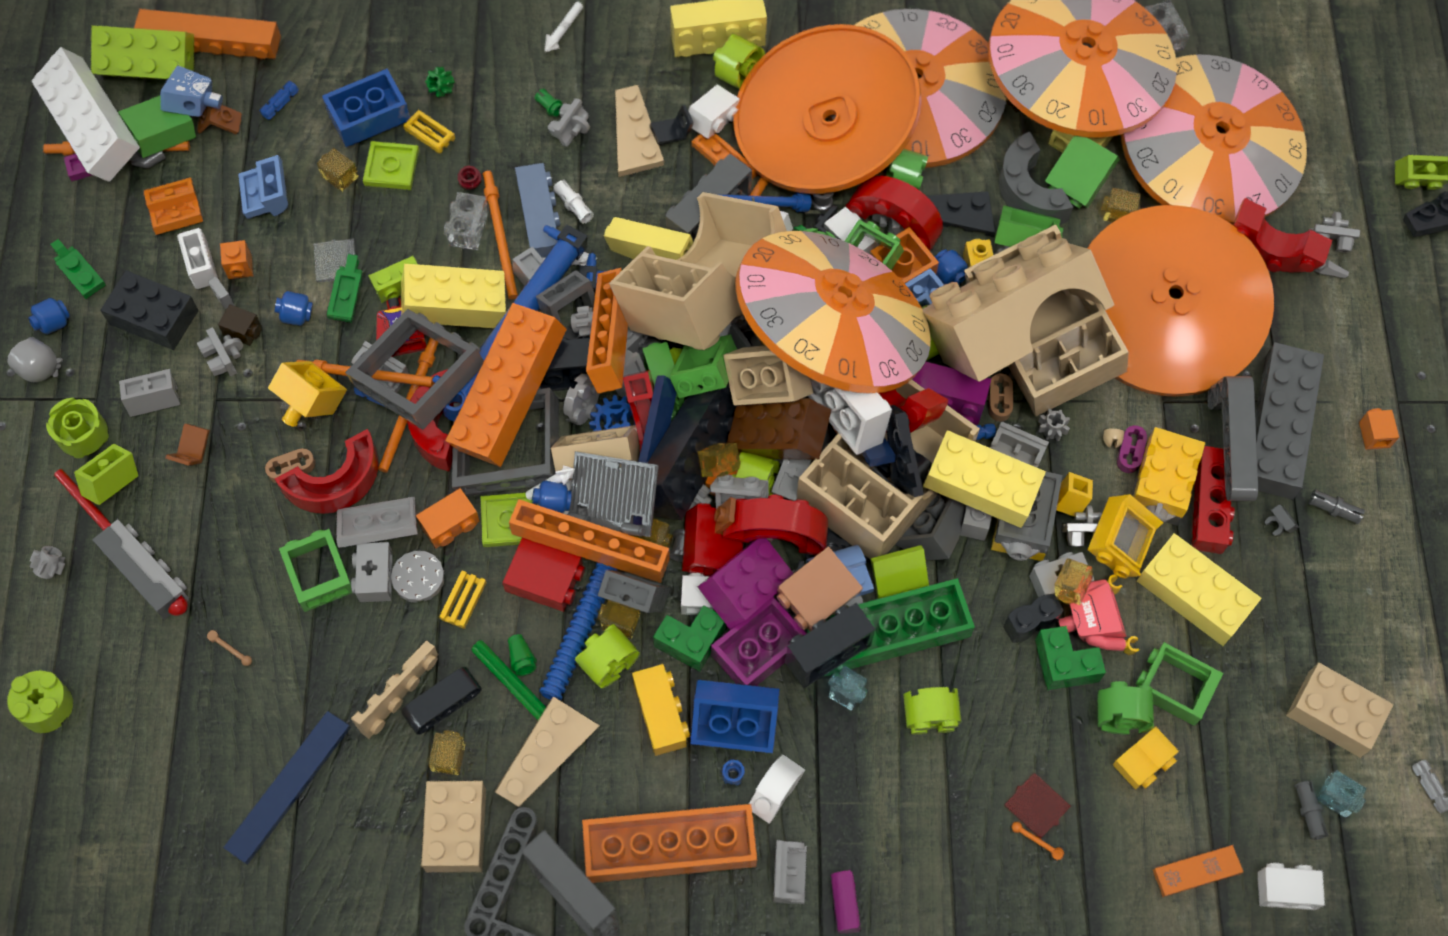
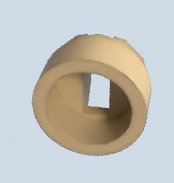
(1113, 436)

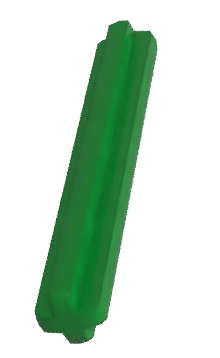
(508, 679)

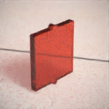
(1037, 805)

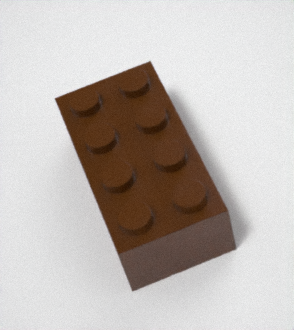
(781, 429)

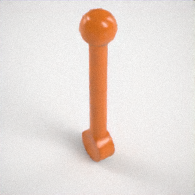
(1057, 853)

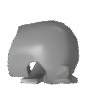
(34, 360)

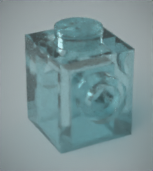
(847, 688)
(1342, 794)

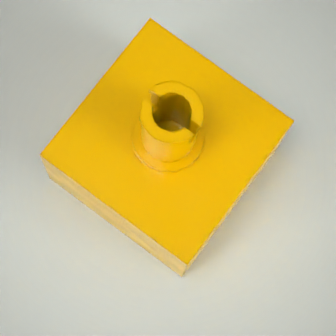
(306, 390)

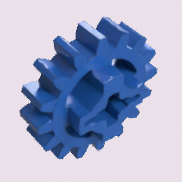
(611, 412)

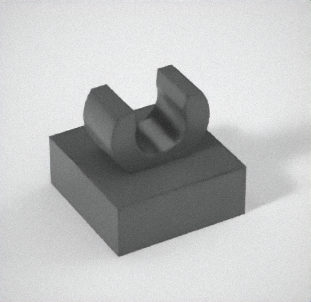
(1284, 520)

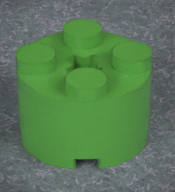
(908, 167)
(1125, 708)

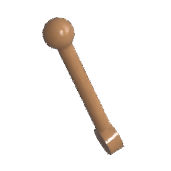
(213, 636)

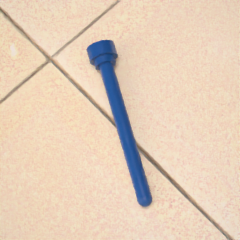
(800, 201)

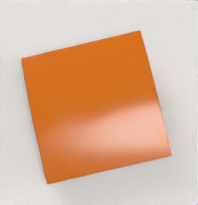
(173, 206)

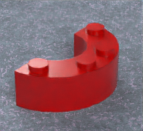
(901, 203)
(1280, 249)
(920, 407)
(431, 440)
(338, 489)
(779, 519)

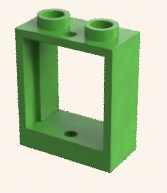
(1019, 225)
(872, 231)
(660, 362)
(702, 368)
(326, 591)
(1193, 667)

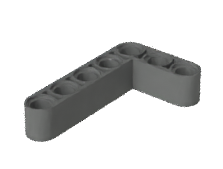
(1236, 400)
(502, 889)

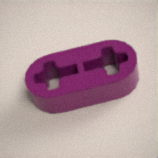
(1137, 450)

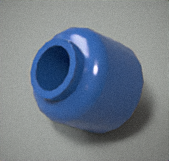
(950, 267)
(293, 308)
(48, 316)
(552, 496)

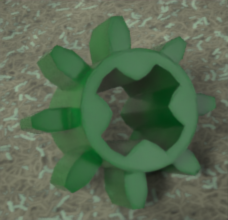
(440, 81)

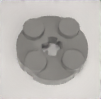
(580, 400)

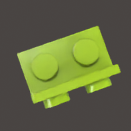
(388, 280)

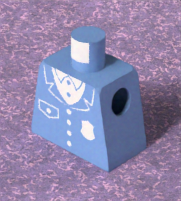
(188, 93)

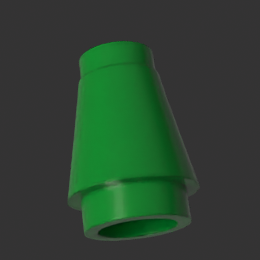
(521, 656)

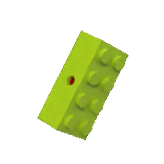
(140, 52)

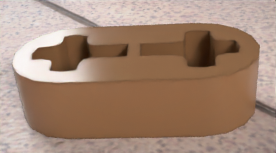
(1006, 397)
(289, 461)

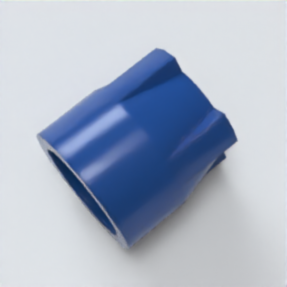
(733, 765)

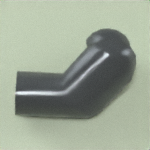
(147, 162)

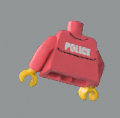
(1099, 618)

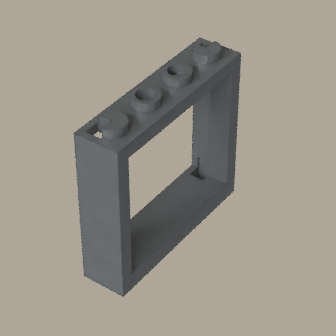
(440, 393)
(517, 477)
(571, 887)

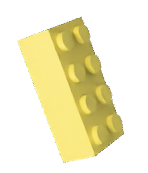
(709, 24)
(454, 295)
(984, 479)
(1198, 589)

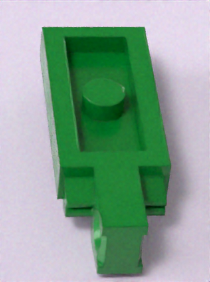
(77, 269)
(345, 291)

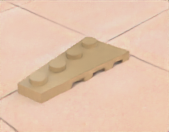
(635, 140)
(396, 688)
(546, 748)

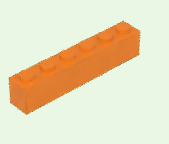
(217, 33)
(607, 337)
(589, 540)

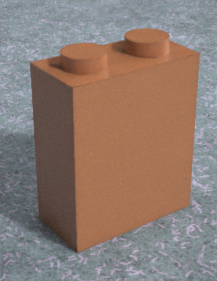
(818, 589)

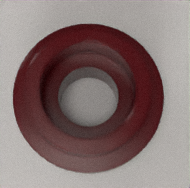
(469, 172)

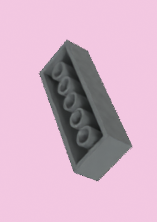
(1286, 418)

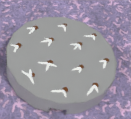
(417, 576)

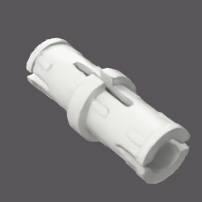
(573, 201)

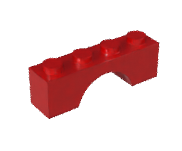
(639, 393)

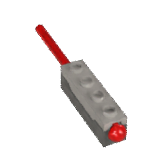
(133, 558)

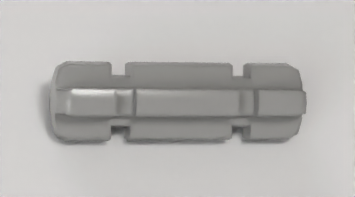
(1431, 785)

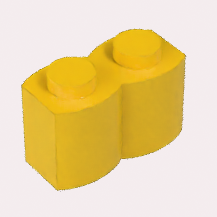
(1146, 758)

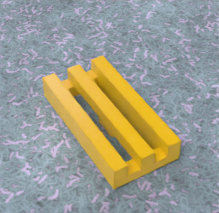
(442, 142)
(472, 579)

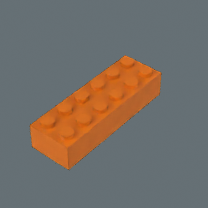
(506, 384)
(669, 843)

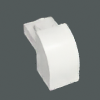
(775, 788)

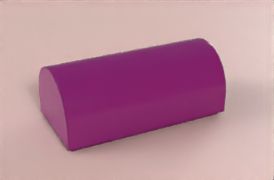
(845, 902)

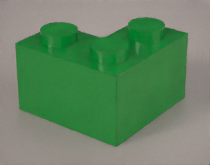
(692, 643)
(1064, 666)

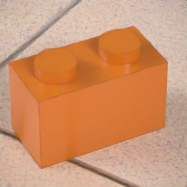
(448, 518)

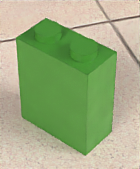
(156, 129)
(1082, 170)

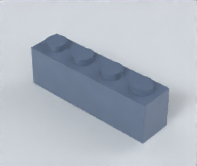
(537, 206)

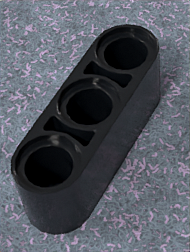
(441, 700)

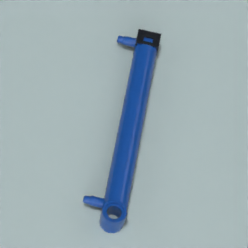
(569, 246)

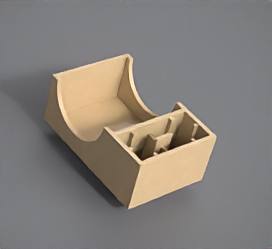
(696, 294)
(991, 317)
(1070, 343)
(860, 502)

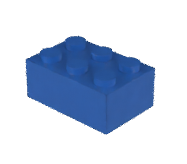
(366, 107)
(734, 716)

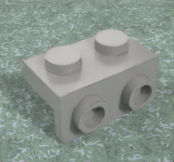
(738, 488)

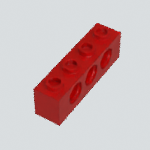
(1204, 535)

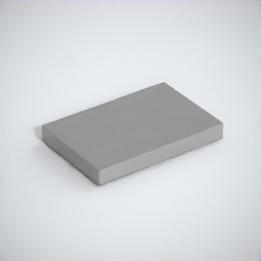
(376, 522)

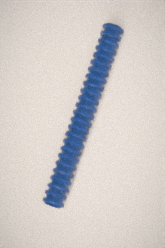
(576, 636)

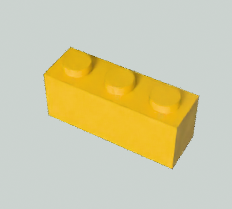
(660, 709)

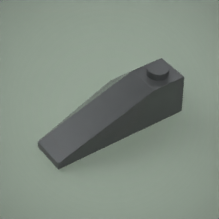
(936, 528)

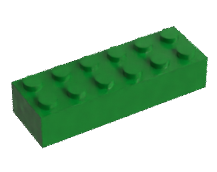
(914, 622)

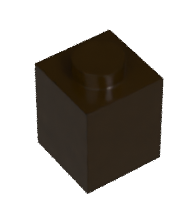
(240, 324)

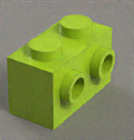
(1422, 171)
(106, 474)

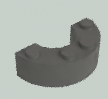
(1021, 191)

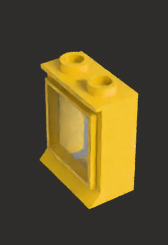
(1124, 535)

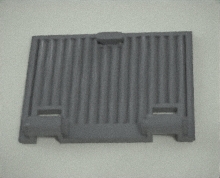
(614, 492)

